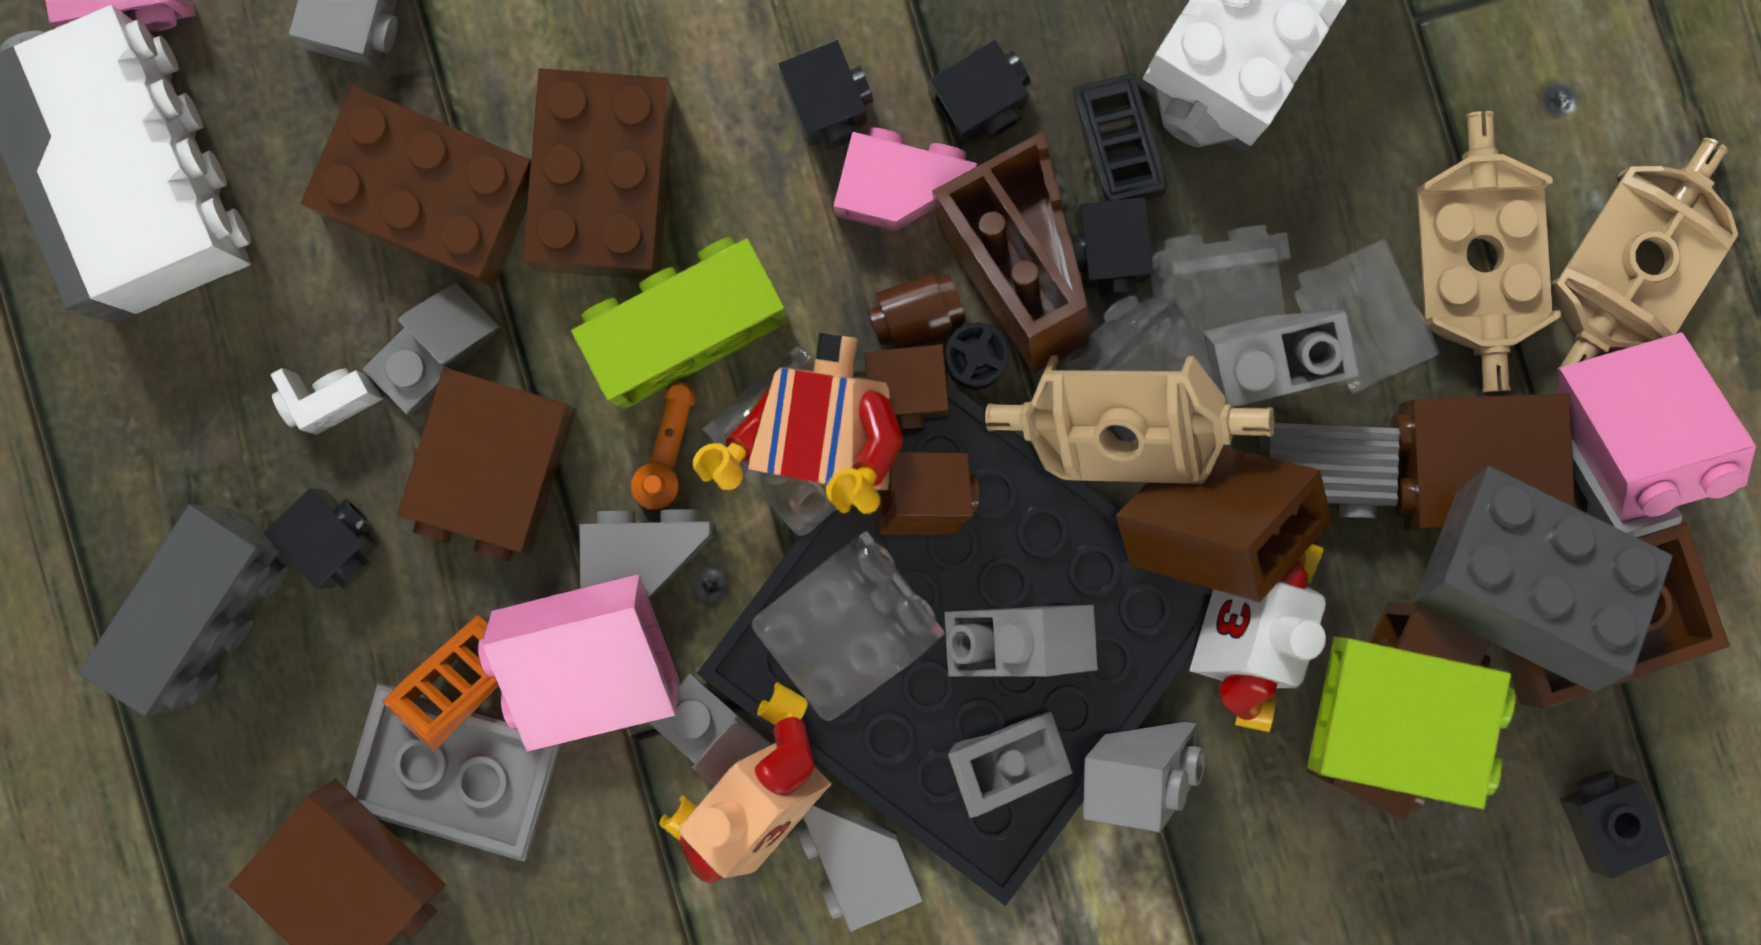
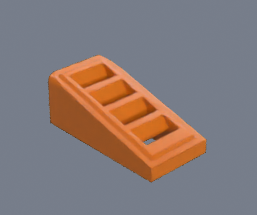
(402, 698)

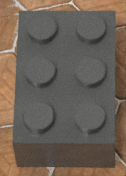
(1544, 580)
(186, 612)

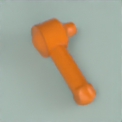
(655, 483)

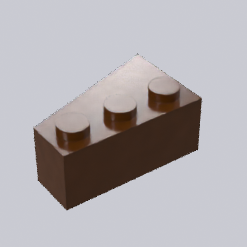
(1017, 249)

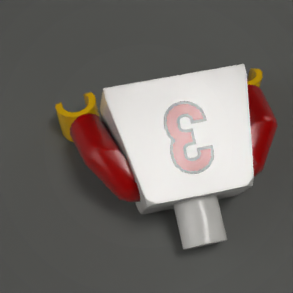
(1262, 643)

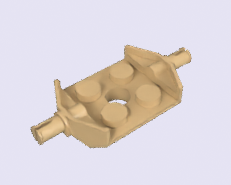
(1506, 206)
(1603, 288)
(1173, 413)

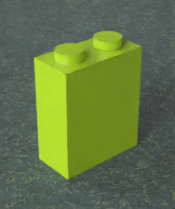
(1411, 723)

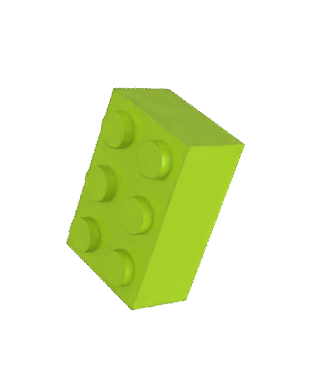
(679, 323)

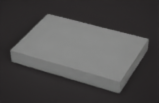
(470, 790)

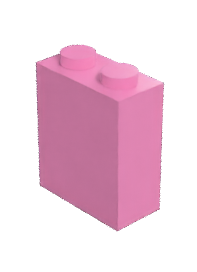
(1655, 428)
(580, 663)

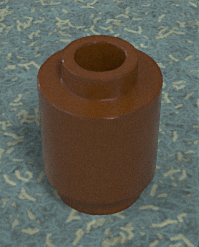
(916, 311)

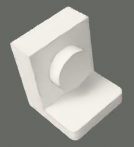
(334, 399)

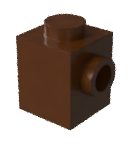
(914, 382)
(928, 495)

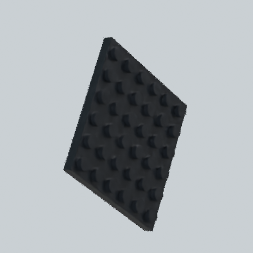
(1024, 547)

